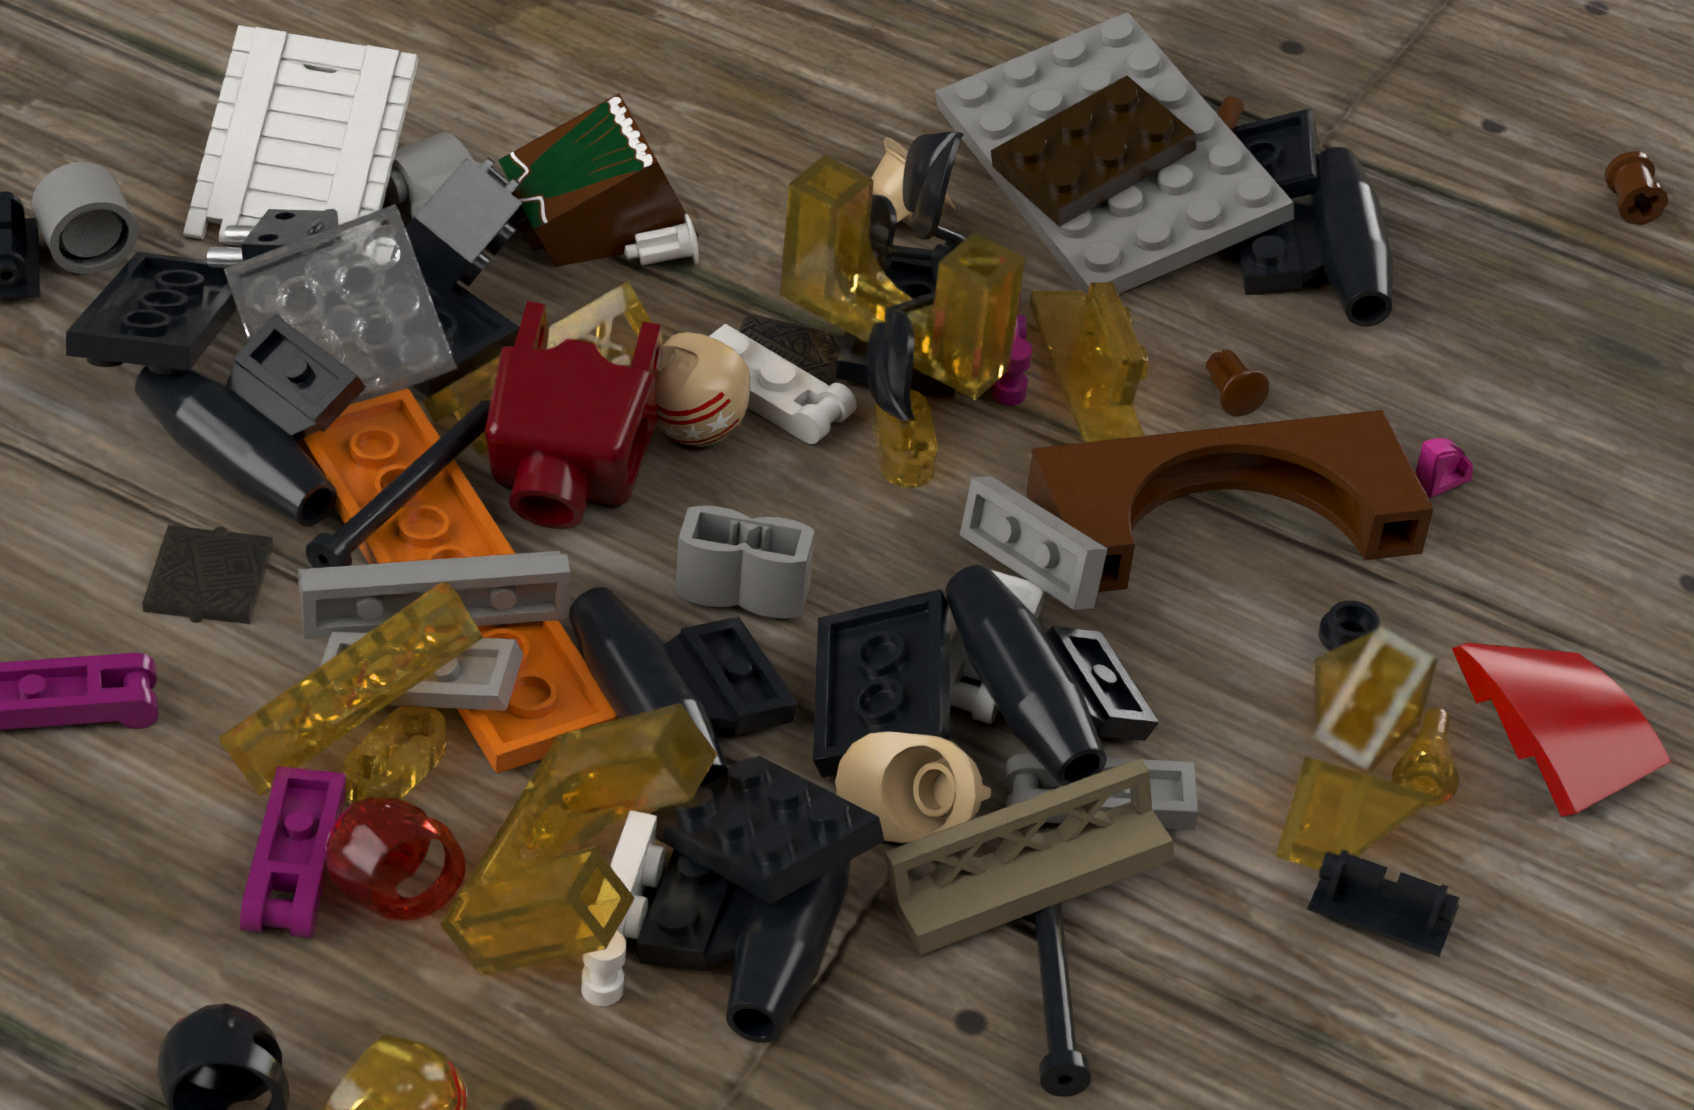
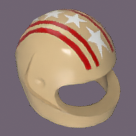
(700, 390)

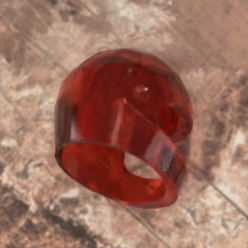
(391, 841)

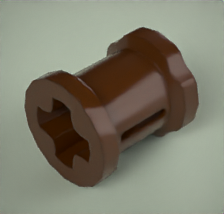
(1633, 180)

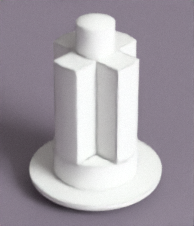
(665, 244)

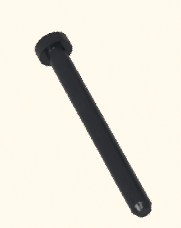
(336, 549)
(1064, 1069)

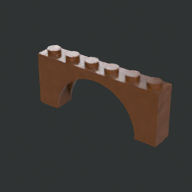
(1333, 464)

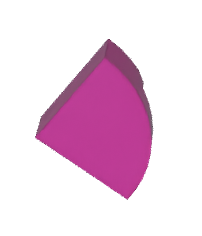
(1442, 466)

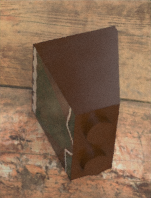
(591, 186)

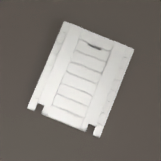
(301, 129)

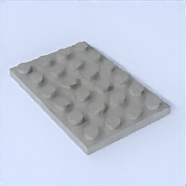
(1156, 224)

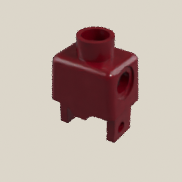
(570, 422)

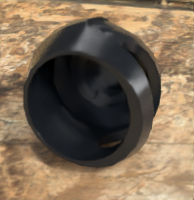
(217, 1051)

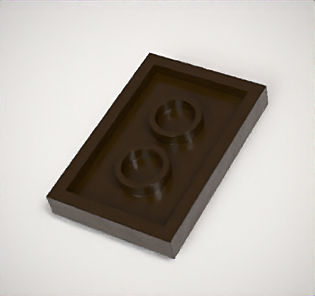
(1093, 150)

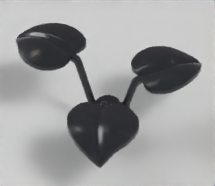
(924, 191)

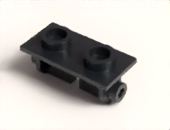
(18, 251)
(1403, 911)

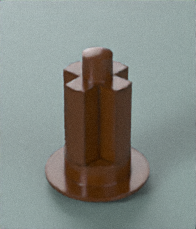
(1240, 388)

